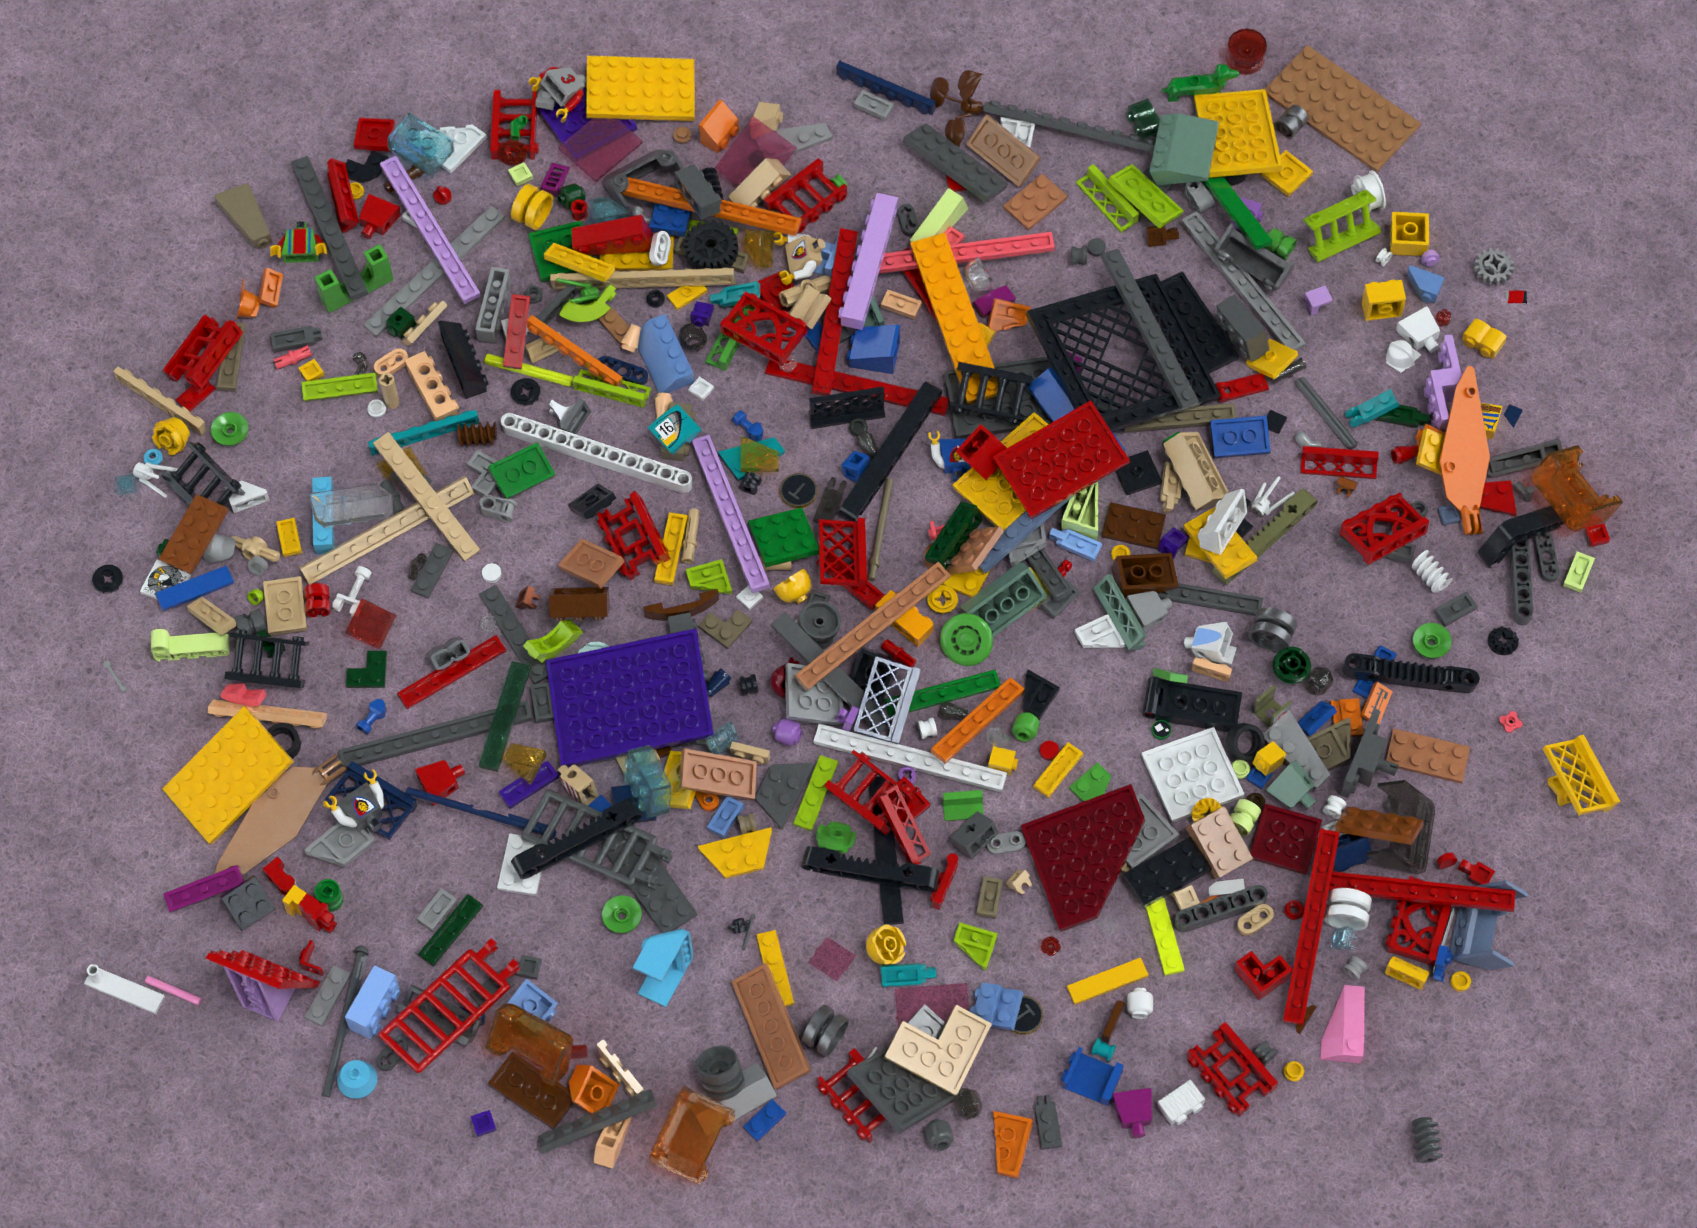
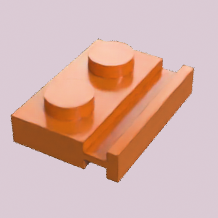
(1349, 709)

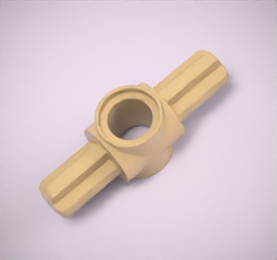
(256, 547)

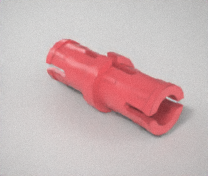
(292, 357)

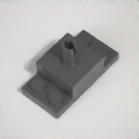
(1368, 759)

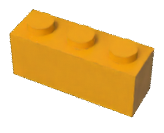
(911, 624)

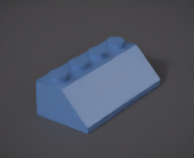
(664, 355)

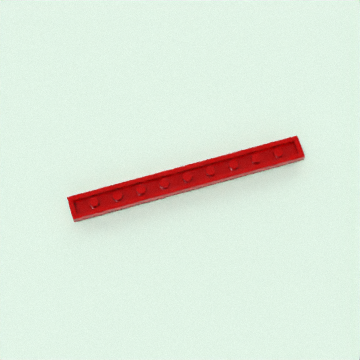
(832, 324)
(846, 383)
(1426, 891)
(1311, 927)

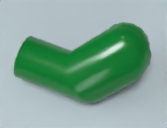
(516, 125)

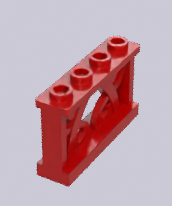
(768, 312)
(1383, 512)
(1429, 945)

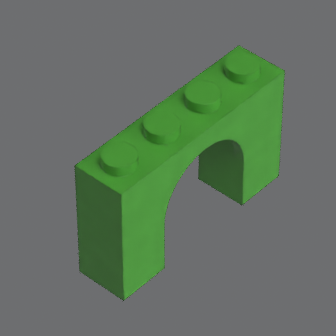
(375, 274)

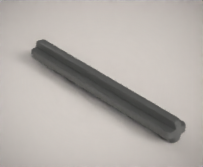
(1326, 413)

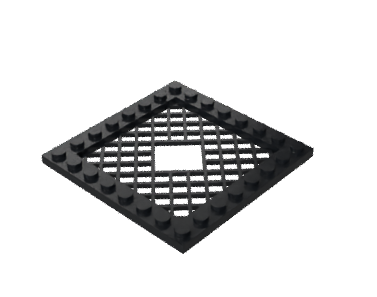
(1142, 411)

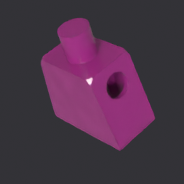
(1134, 1109)

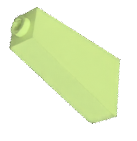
(944, 214)

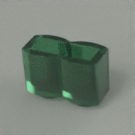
(1144, 118)

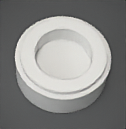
(491, 573)

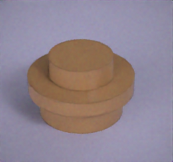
(682, 135)

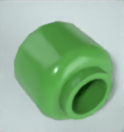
(1025, 726)

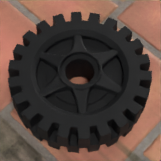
(707, 235)

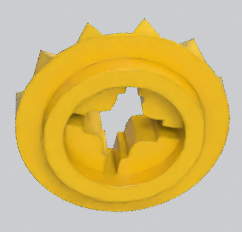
(948, 593)
(1202, 806)

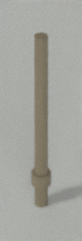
(874, 561)

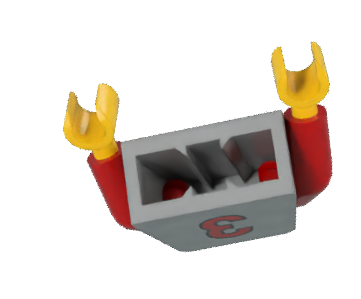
(563, 86)

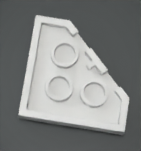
(465, 142)

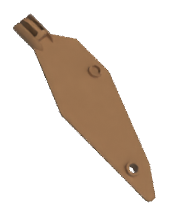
(277, 815)

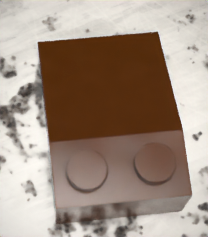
(1144, 573)

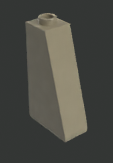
(245, 214)

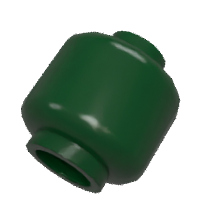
(570, 193)

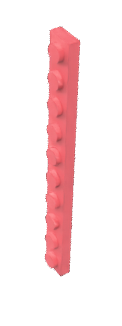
(980, 249)

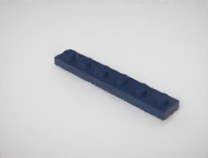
(891, 90)

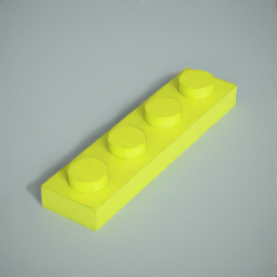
(1165, 938)

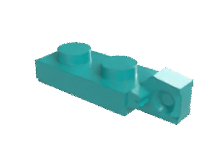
(731, 295)
(906, 974)

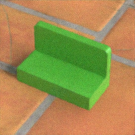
(962, 804)

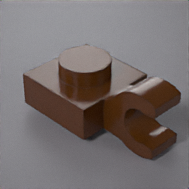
(1158, 236)

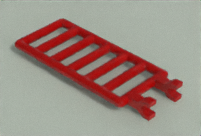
(479, 957)

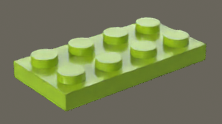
(1145, 196)

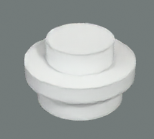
(376, 408)

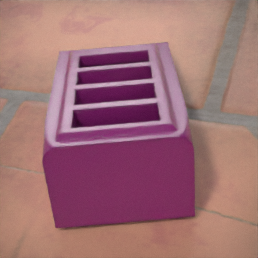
(554, 190)

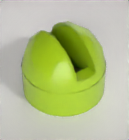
(253, 594)

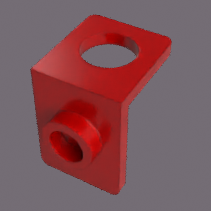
(305, 956)

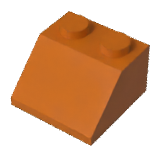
(718, 127)

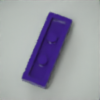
(521, 790)

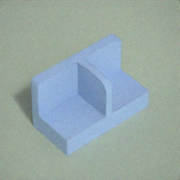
(828, 257)

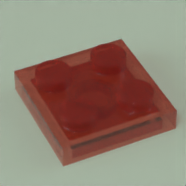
(370, 623)

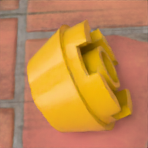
(171, 435)

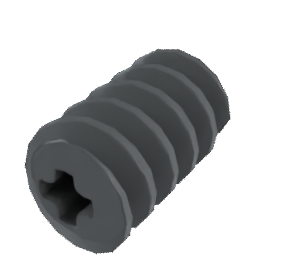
(1425, 1140)

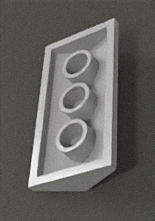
(755, 1092)

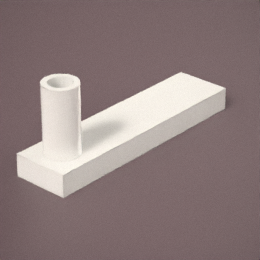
(123, 989)

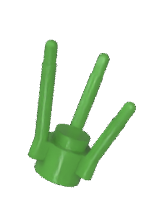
(587, 294)

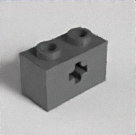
(974, 835)

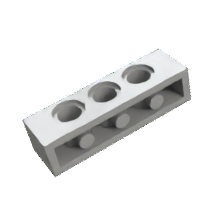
(493, 305)

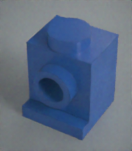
(855, 465)

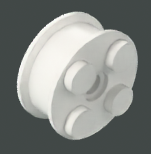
(1373, 185)

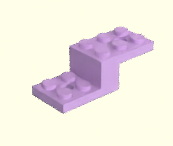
(1442, 384)

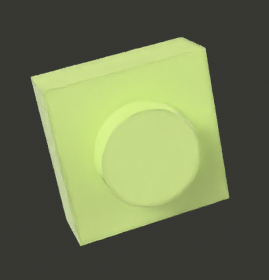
(520, 174)

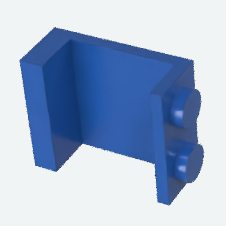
(1091, 1077)

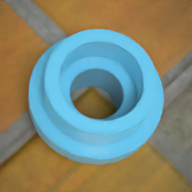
(157, 460)

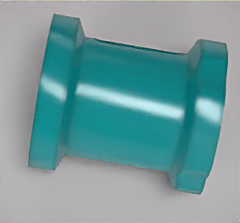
(1103, 1049)

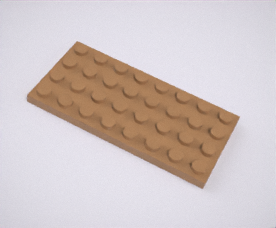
(1343, 108)

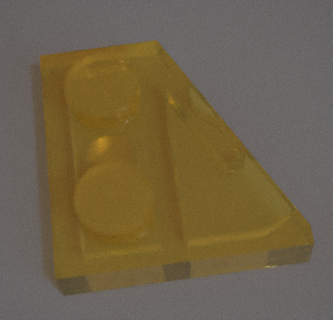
(524, 760)

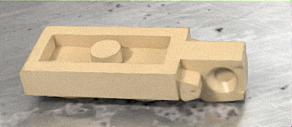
(1170, 488)

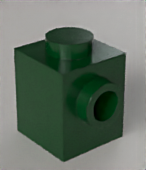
(400, 322)

